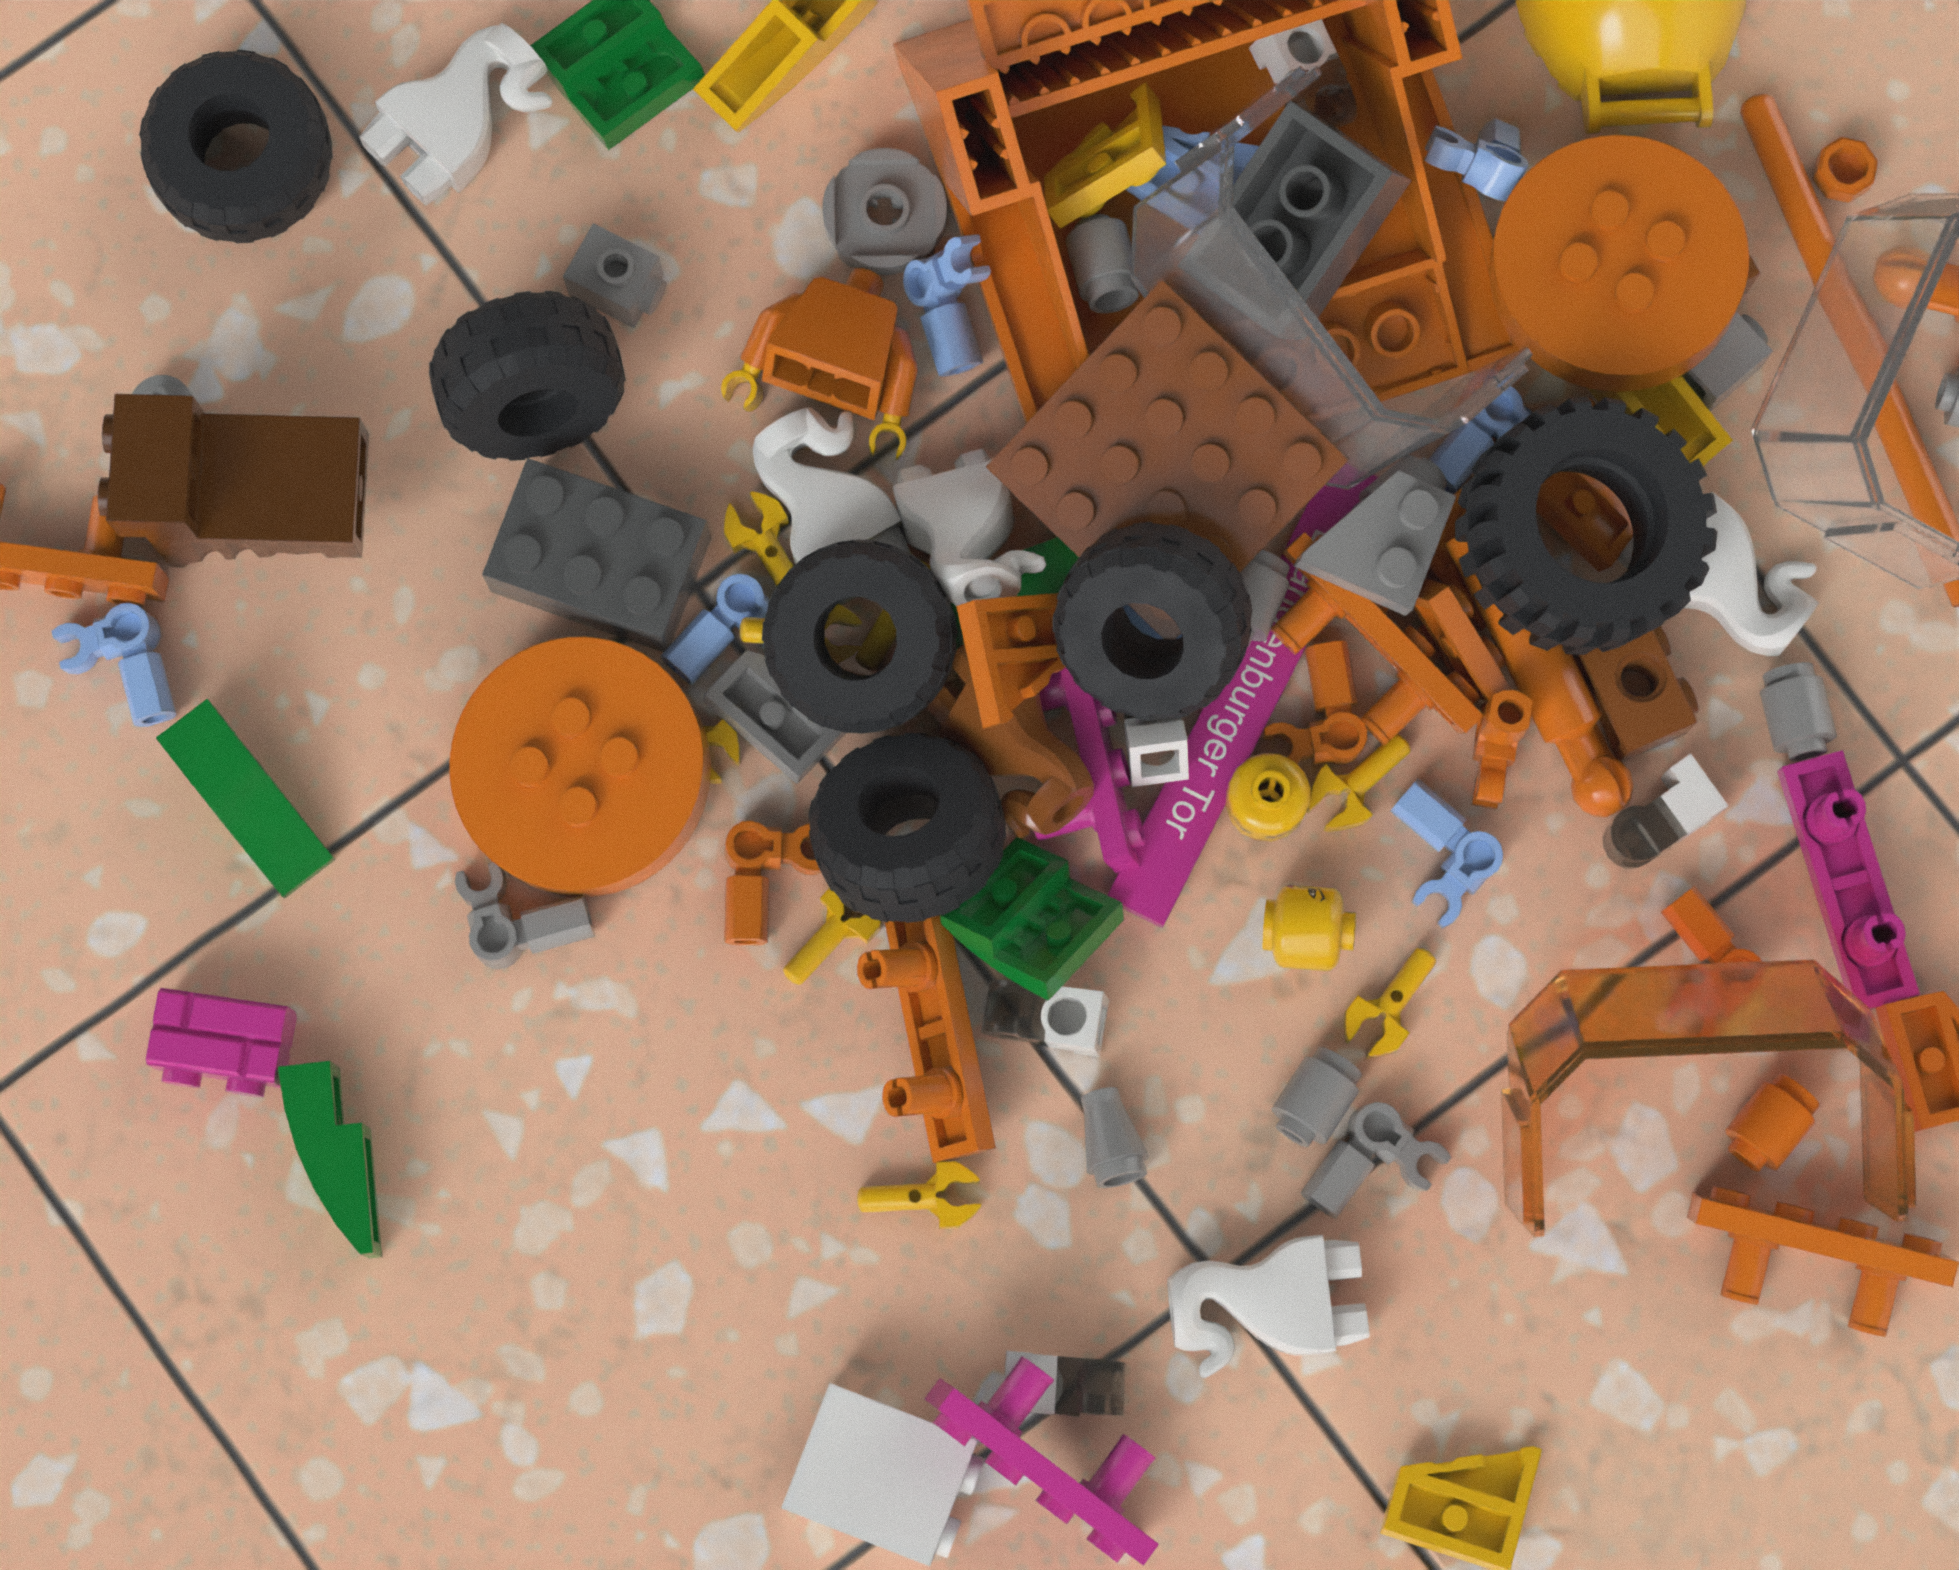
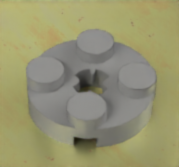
(910, 187)

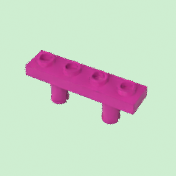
(1117, 828)
(1848, 880)
(998, 1429)

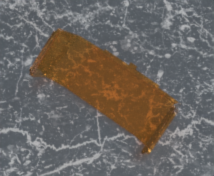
(1699, 1013)

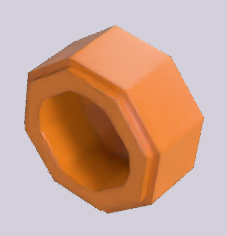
(1845, 169)

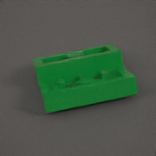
(617, 65)
(1034, 919)

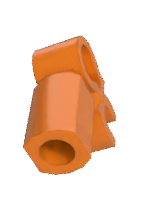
(1341, 734)
(1496, 743)
(748, 851)
(1704, 930)

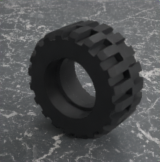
(1648, 478)

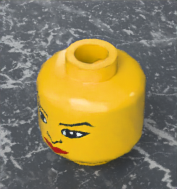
(1261, 818)
(1308, 928)

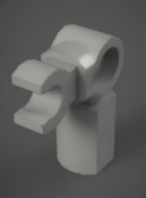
(500, 940)
(1375, 1131)

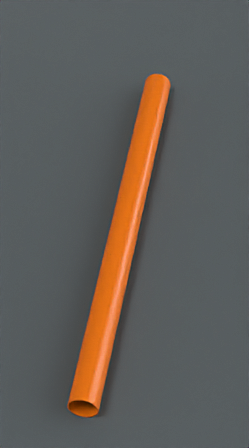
(1815, 242)

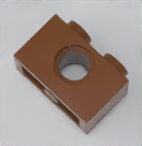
(1632, 722)

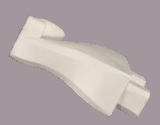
(451, 113)
(823, 502)
(961, 523)
(1732, 588)
(1276, 1300)

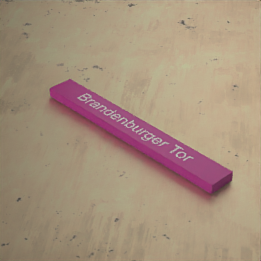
(1220, 744)

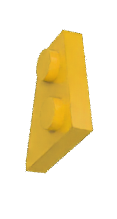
(1108, 162)
(1464, 1505)

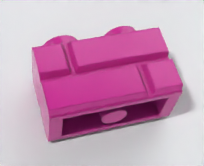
(219, 1040)

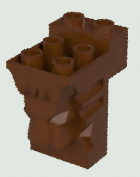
(233, 480)

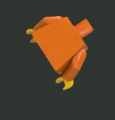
(834, 348)

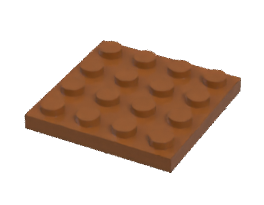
(1167, 433)

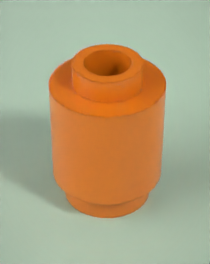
(1772, 1123)

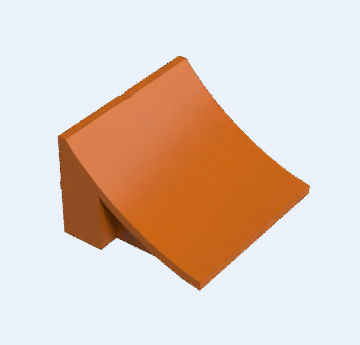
(1037, 76)

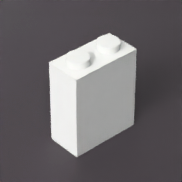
(882, 1476)

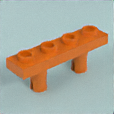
(90, 569)
(1407, 651)
(939, 1035)
(1854, 1241)

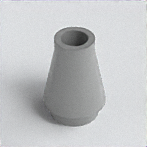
(1111, 1140)

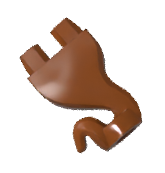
(1016, 749)

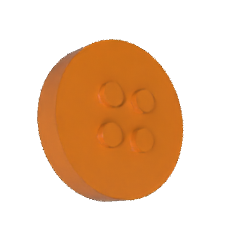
(1618, 263)
(580, 767)

